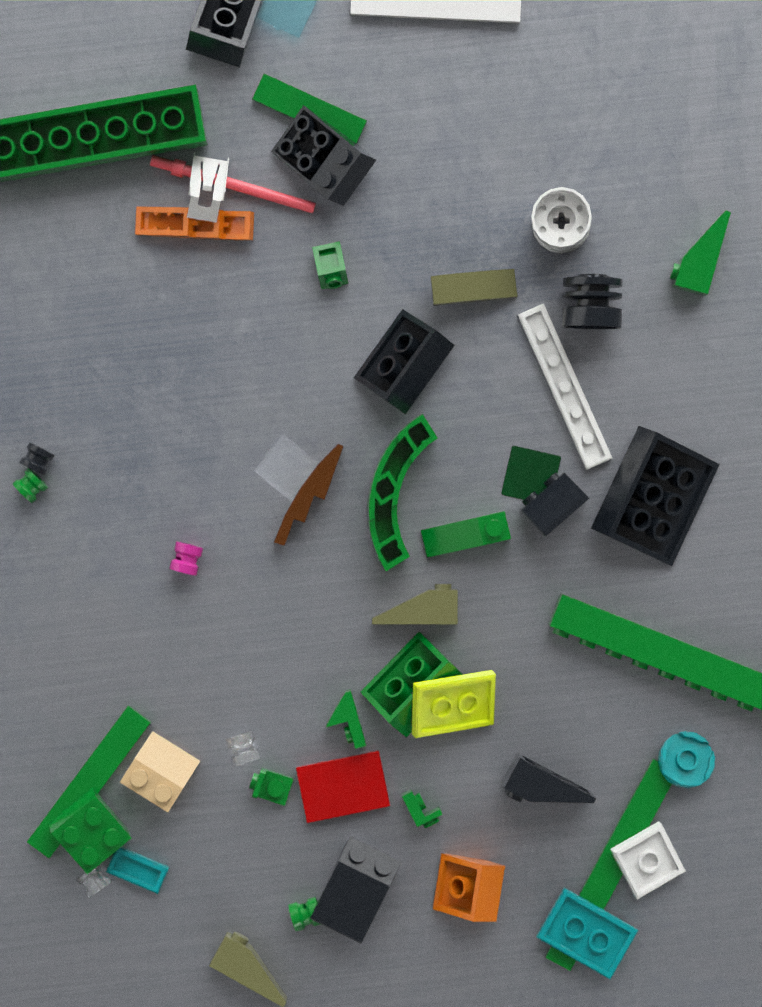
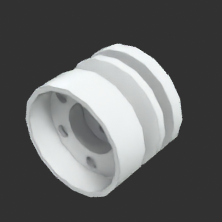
(573, 208)

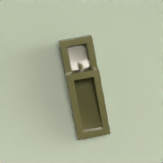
(473, 286)

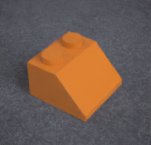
(468, 888)

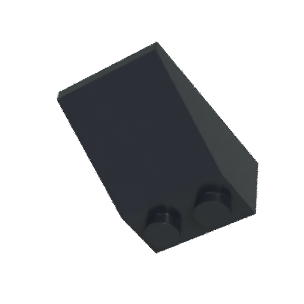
(223, 29)
(537, 783)
(355, 889)

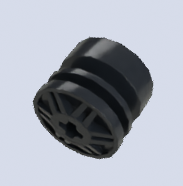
(592, 302)

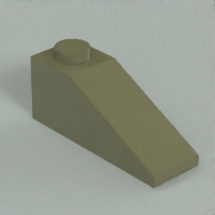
(428, 607)
(242, 963)

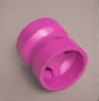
(186, 558)

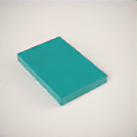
(587, 933)

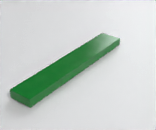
(93, 773)

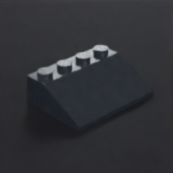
(655, 495)

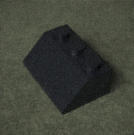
(404, 361)

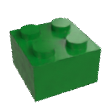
(89, 831)

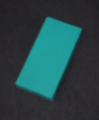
(137, 869)

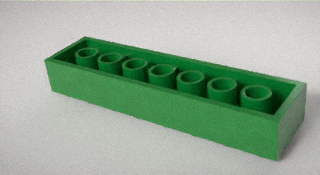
(101, 132)

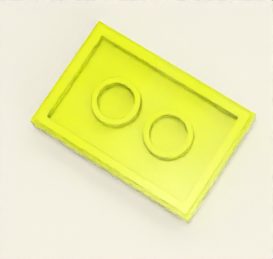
(453, 703)

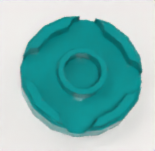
(686, 759)

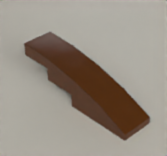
(315, 485)

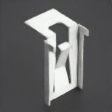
(208, 174)

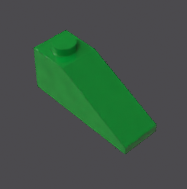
(698, 264)
(466, 534)

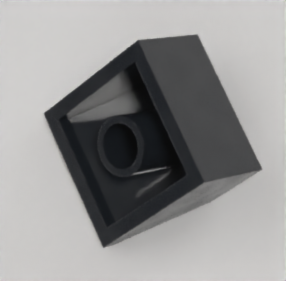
(553, 503)

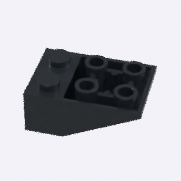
(323, 156)

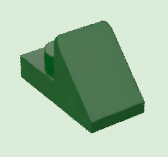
(347, 712)

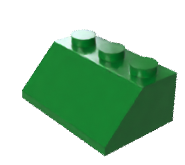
(393, 686)

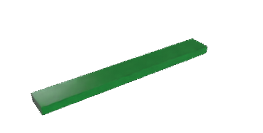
(634, 819)

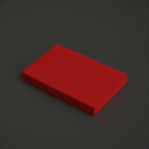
(343, 786)

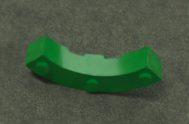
(386, 487)

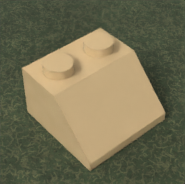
(160, 771)

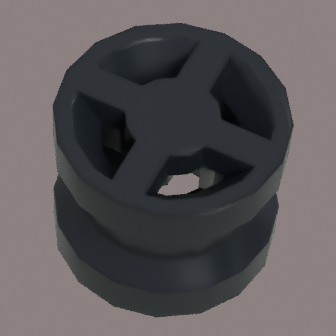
(37, 458)

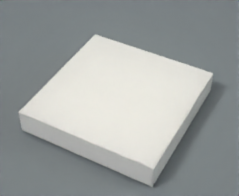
(648, 860)

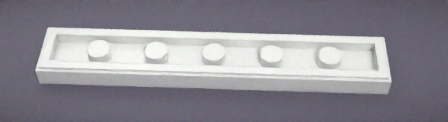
(460, 10)
(564, 386)

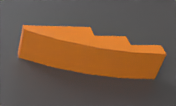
(175, 224)

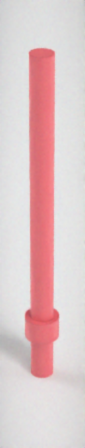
(180, 169)

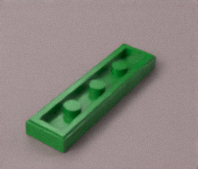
(289, 101)

